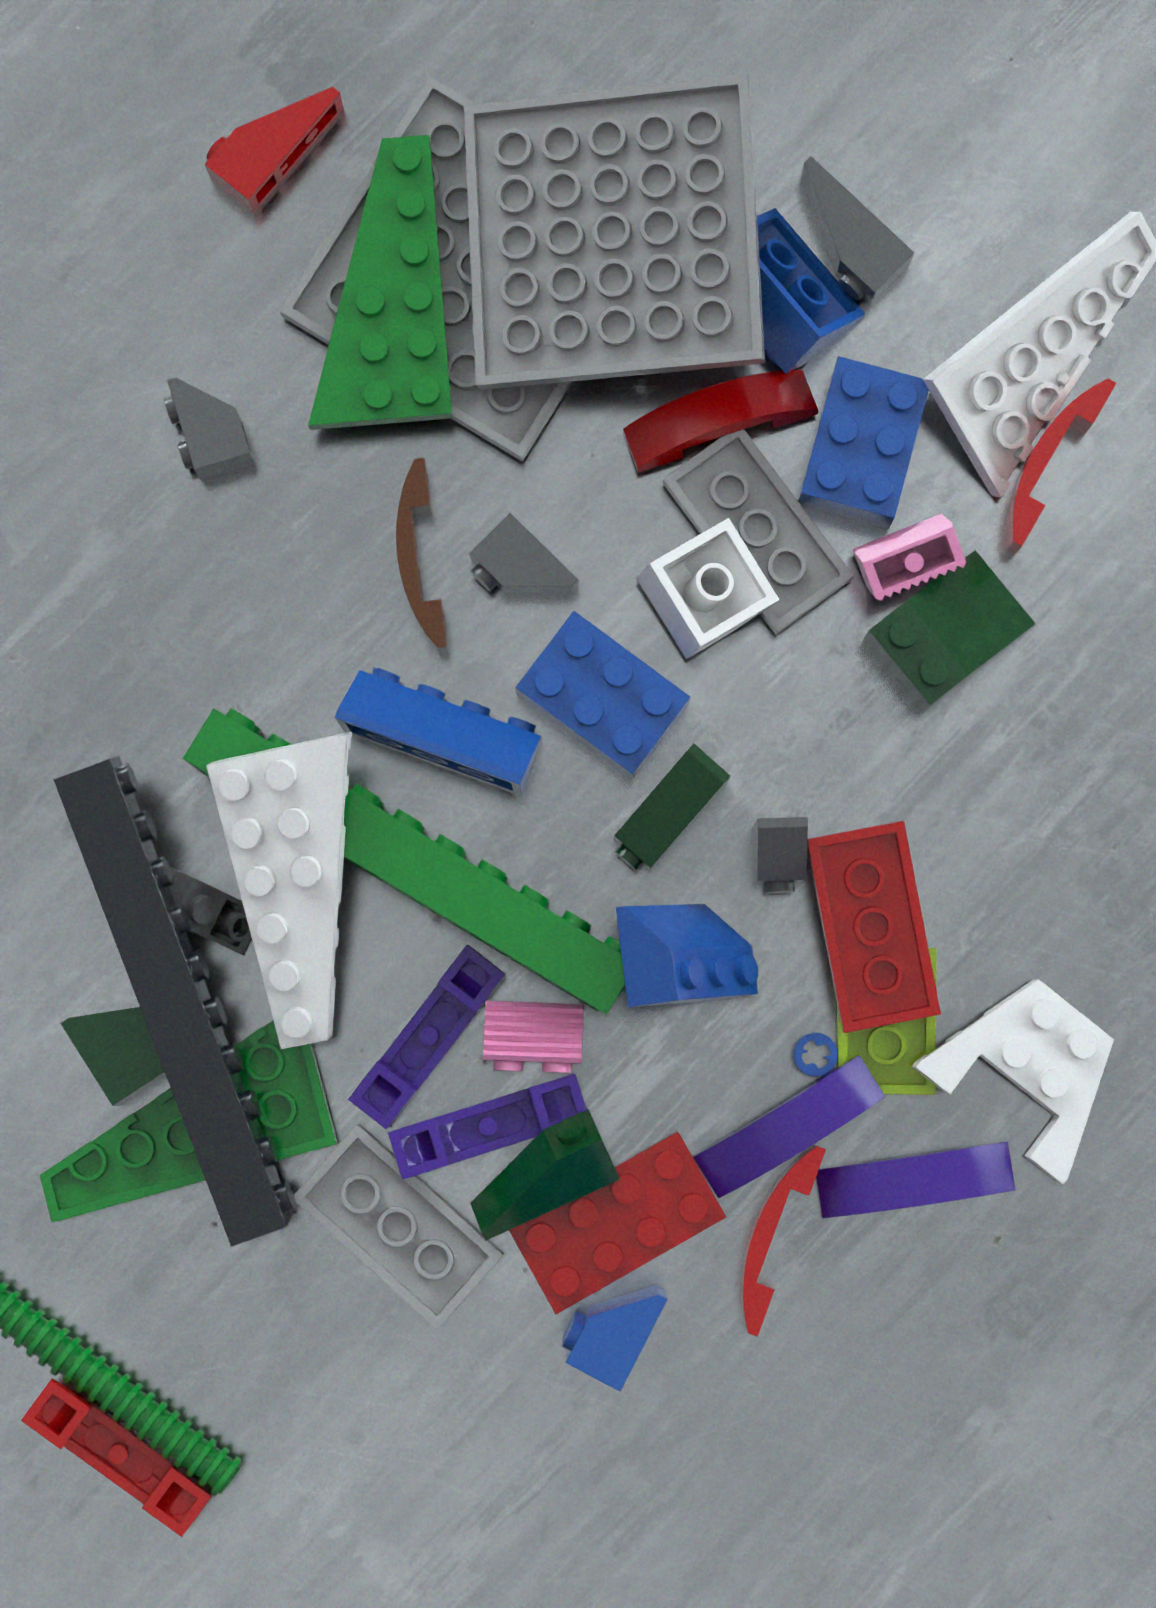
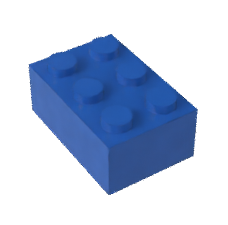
(863, 443)
(602, 695)

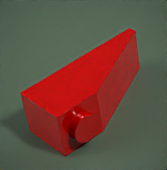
(265, 150)

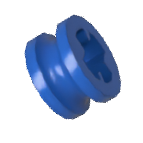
(818, 1040)

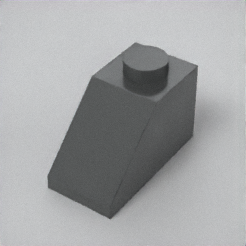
(519, 563)
(780, 853)

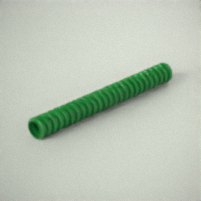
(115, 1392)

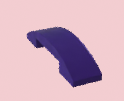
(427, 1037)
(485, 1126)
(789, 1127)
(915, 1180)

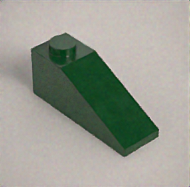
(550, 1172)

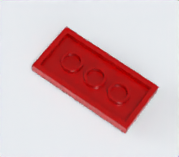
(873, 926)
(619, 1226)

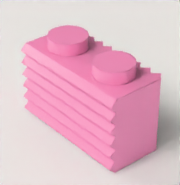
(909, 556)
(533, 1034)

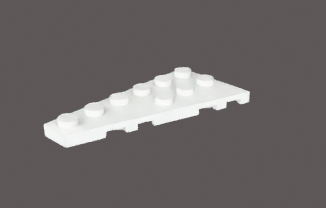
(1031, 357)
(288, 857)

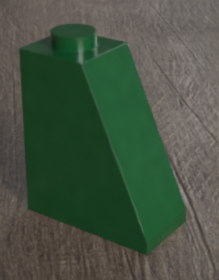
(670, 809)
(117, 1051)

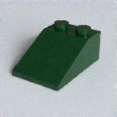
(948, 631)

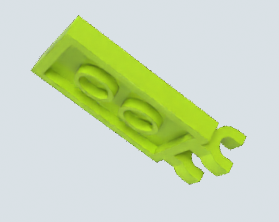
(893, 1050)

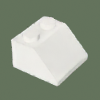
(707, 588)

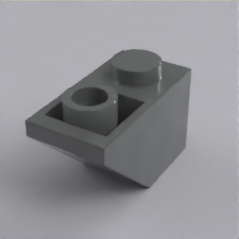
(211, 430)
(212, 912)

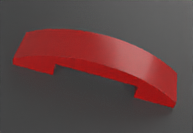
(717, 412)
(1025, 510)
(754, 1294)
(117, 1454)

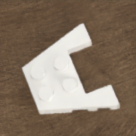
(1042, 1050)

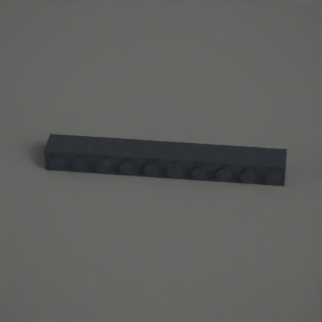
(176, 1000)

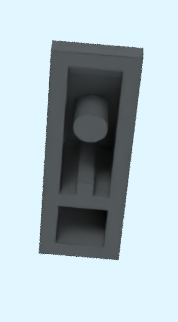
(858, 243)

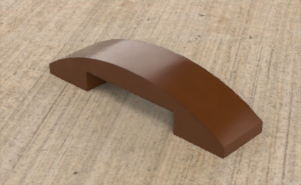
(414, 502)

